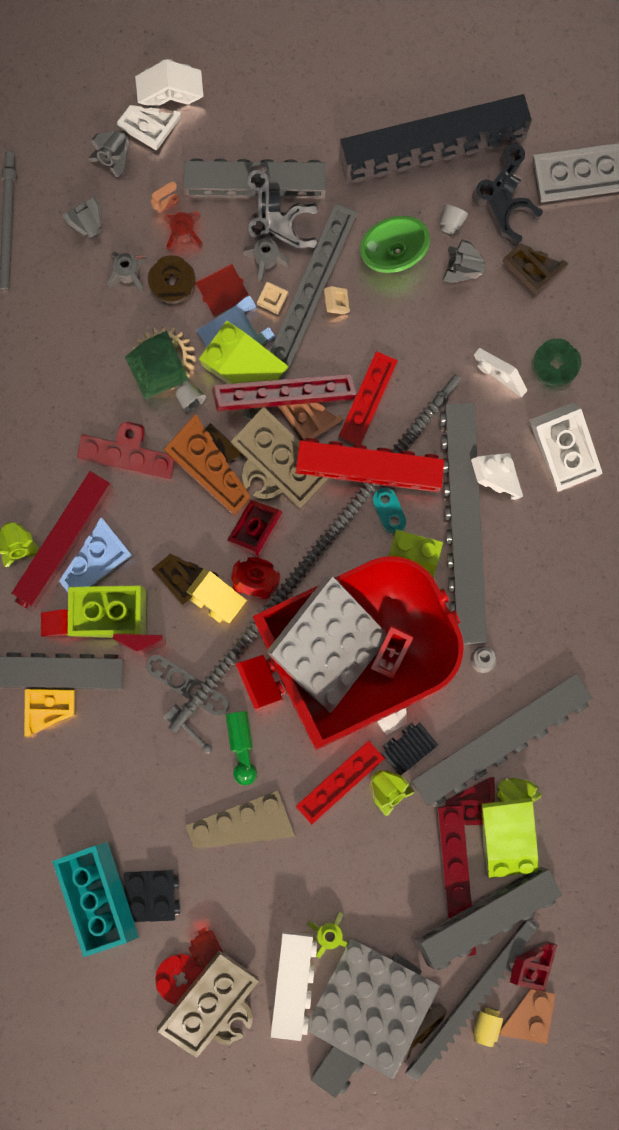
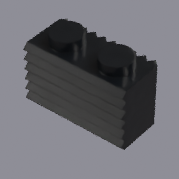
(409, 748)

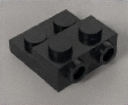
(152, 895)

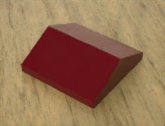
(140, 643)

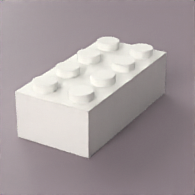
(292, 983)

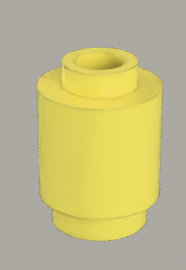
(487, 1027)

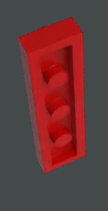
(368, 399)
(340, 782)

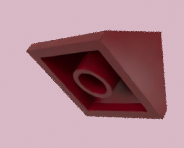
(255, 527)

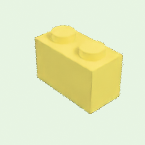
(216, 596)

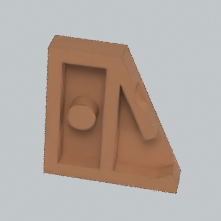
(310, 419)
(531, 1017)

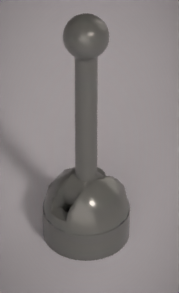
(172, 714)

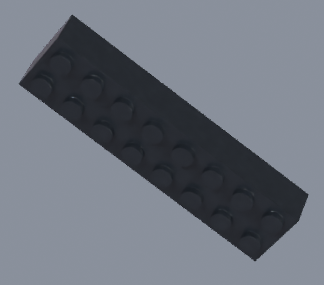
(434, 138)

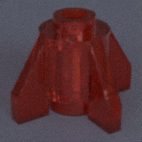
(182, 229)

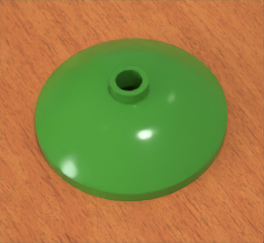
(395, 244)

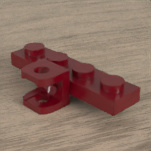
(126, 452)

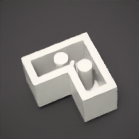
(169, 82)

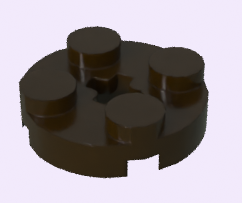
(162, 270)

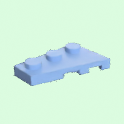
(96, 558)

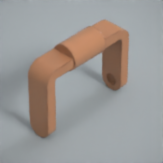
(162, 192)

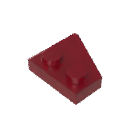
(472, 800)
(534, 967)

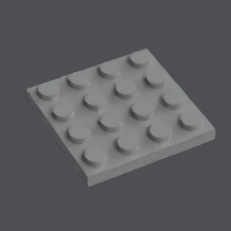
(328, 643)
(372, 1008)

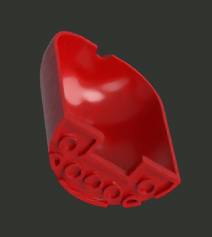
(395, 595)

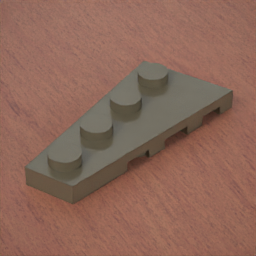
(249, 822)

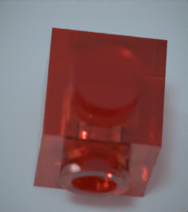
(205, 946)

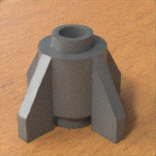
(111, 150)
(85, 218)
(263, 259)
(464, 263)
(129, 273)

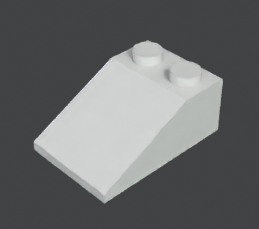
(566, 446)

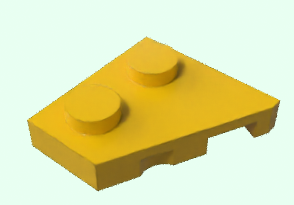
(47, 707)

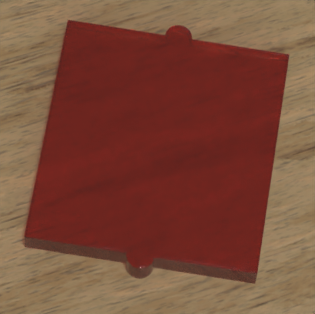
(222, 290)

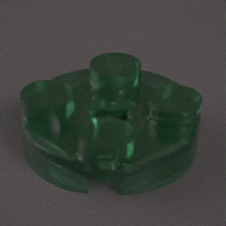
(566, 353)

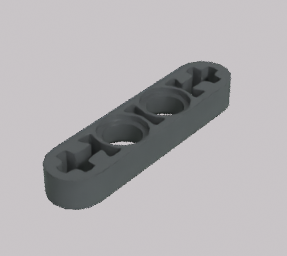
(185, 688)

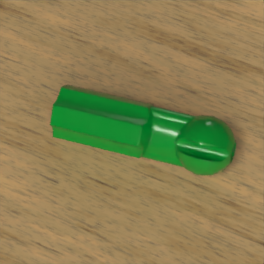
(240, 744)

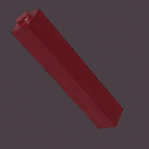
(61, 540)

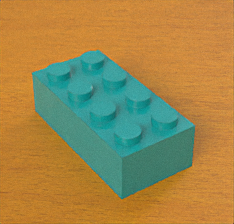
(95, 899)

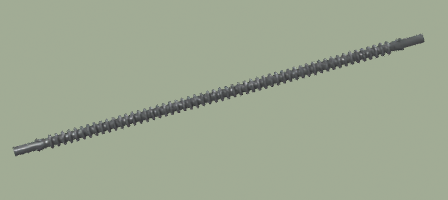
(190, 707)

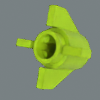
(15, 543)
(517, 789)
(389, 790)
(328, 927)

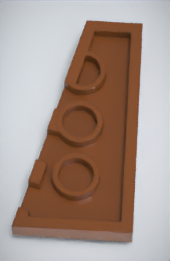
(201, 459)

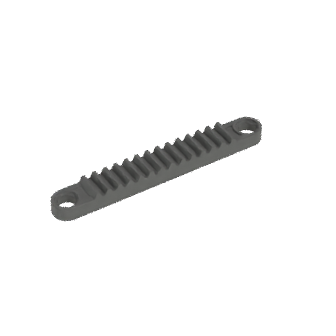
(471, 999)

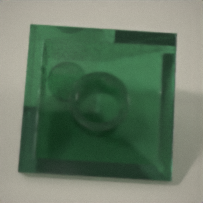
(156, 365)

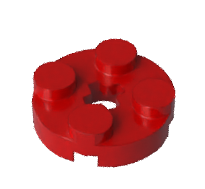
(245, 582)
(174, 966)

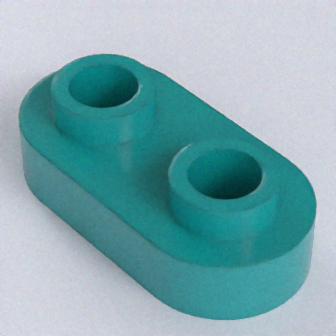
(389, 510)

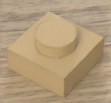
(272, 298)
(336, 300)

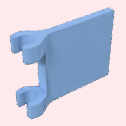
(237, 318)

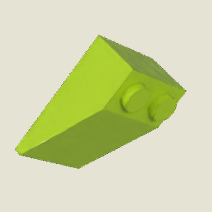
(240, 358)
(417, 548)
(106, 611)
(509, 838)

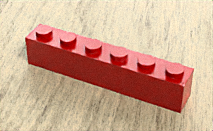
(369, 465)

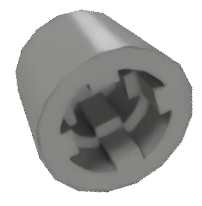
(452, 219)
(189, 396)
(483, 659)

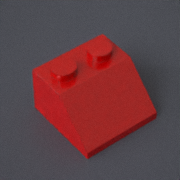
(259, 682)

